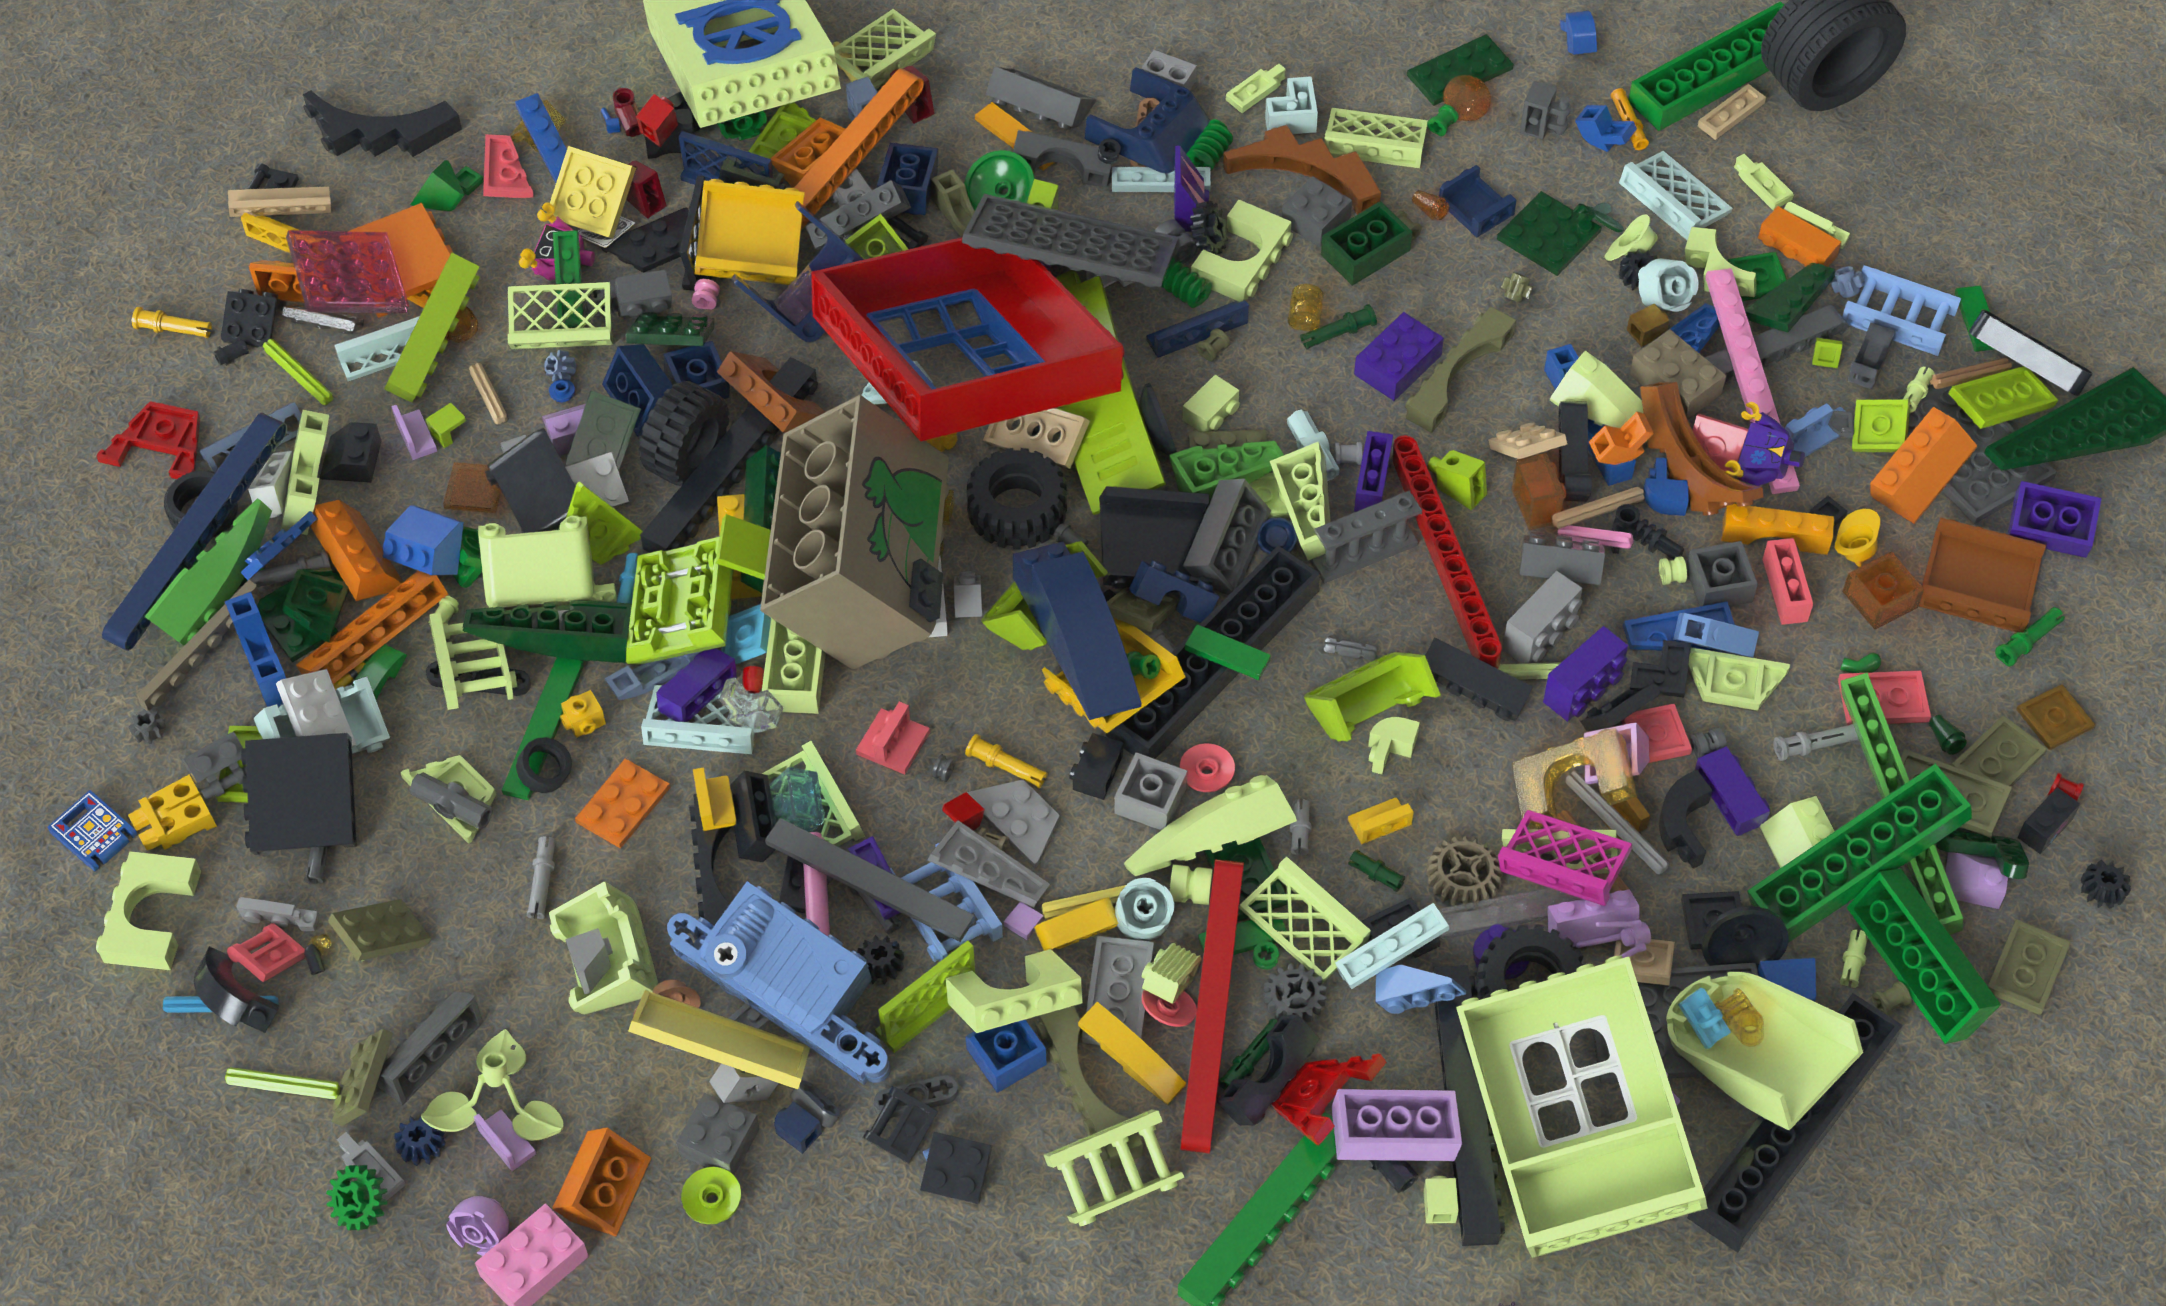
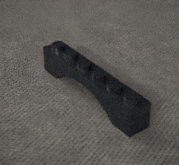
(708, 842)

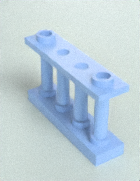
(1906, 330)
(973, 903)

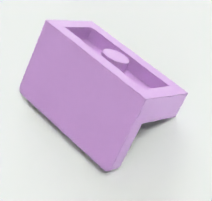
(414, 433)
(503, 1139)

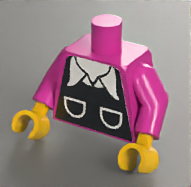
(543, 257)

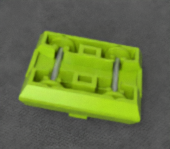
(679, 603)

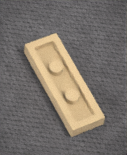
(1731, 111)

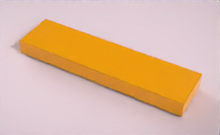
(1002, 125)

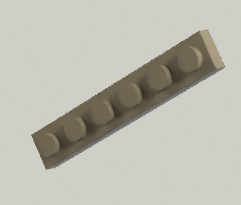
(192, 653)

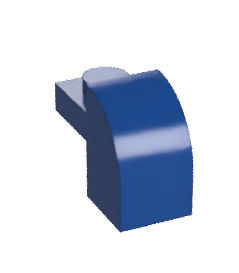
(1580, 32)
(1600, 129)
(1664, 494)

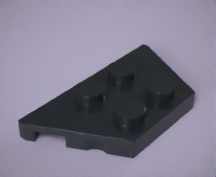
(651, 243)

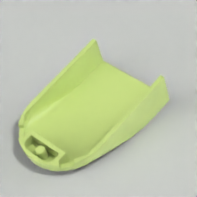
(1792, 1067)

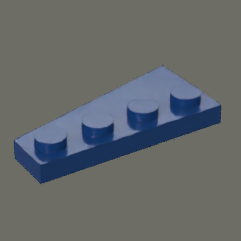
(1650, 631)

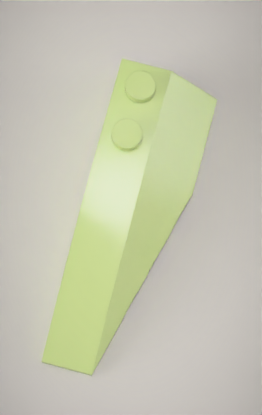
(1236, 815)

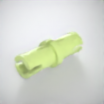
(1918, 387)
(1854, 958)

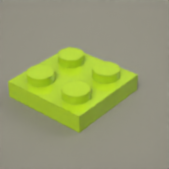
(1880, 425)

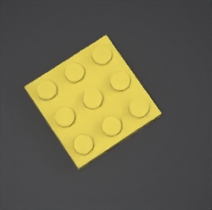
(591, 191)

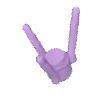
(1634, 935)

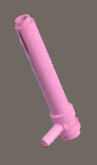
(816, 896)

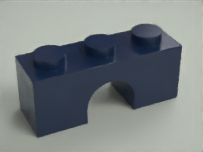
(1154, 582)

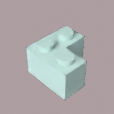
(1295, 110)

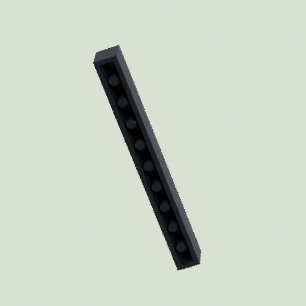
(723, 466)
(1473, 1166)

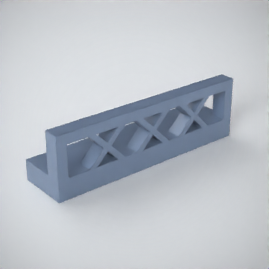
(232, 439)

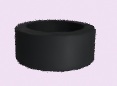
(554, 749)

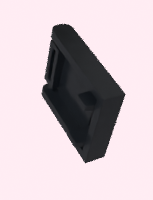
(1619, 708)

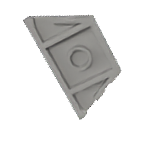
(1021, 815)

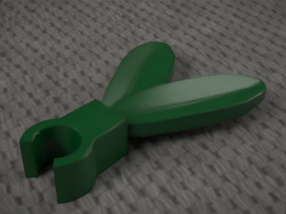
(1600, 214)

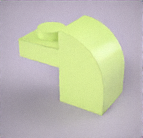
(1394, 736)

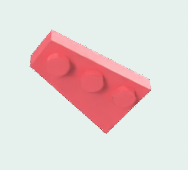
(503, 170)

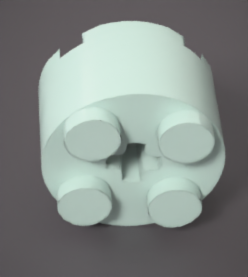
(1667, 284)
(1153, 897)

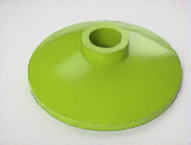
(704, 1184)

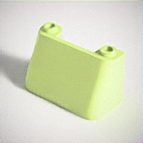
(536, 564)
(631, 960)

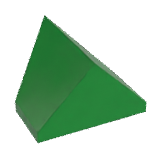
(440, 190)

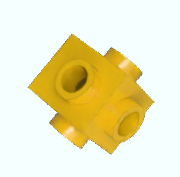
(582, 714)

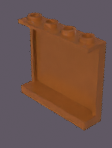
(1981, 575)

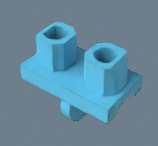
(1704, 1018)

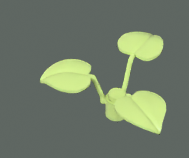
(496, 1061)

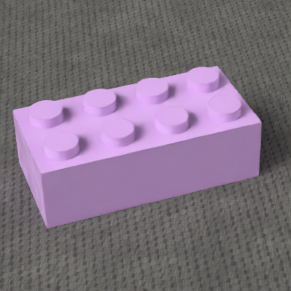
(1396, 1125)

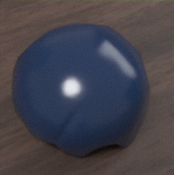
(1277, 533)

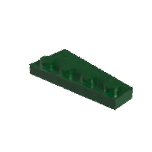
(1791, 299)

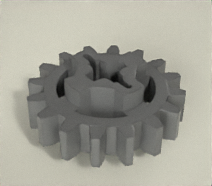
(1291, 983)

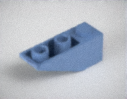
(1715, 635)
(1408, 987)

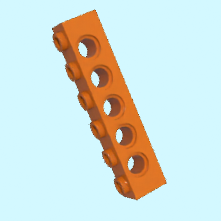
(375, 626)

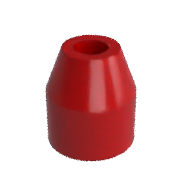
(753, 679)

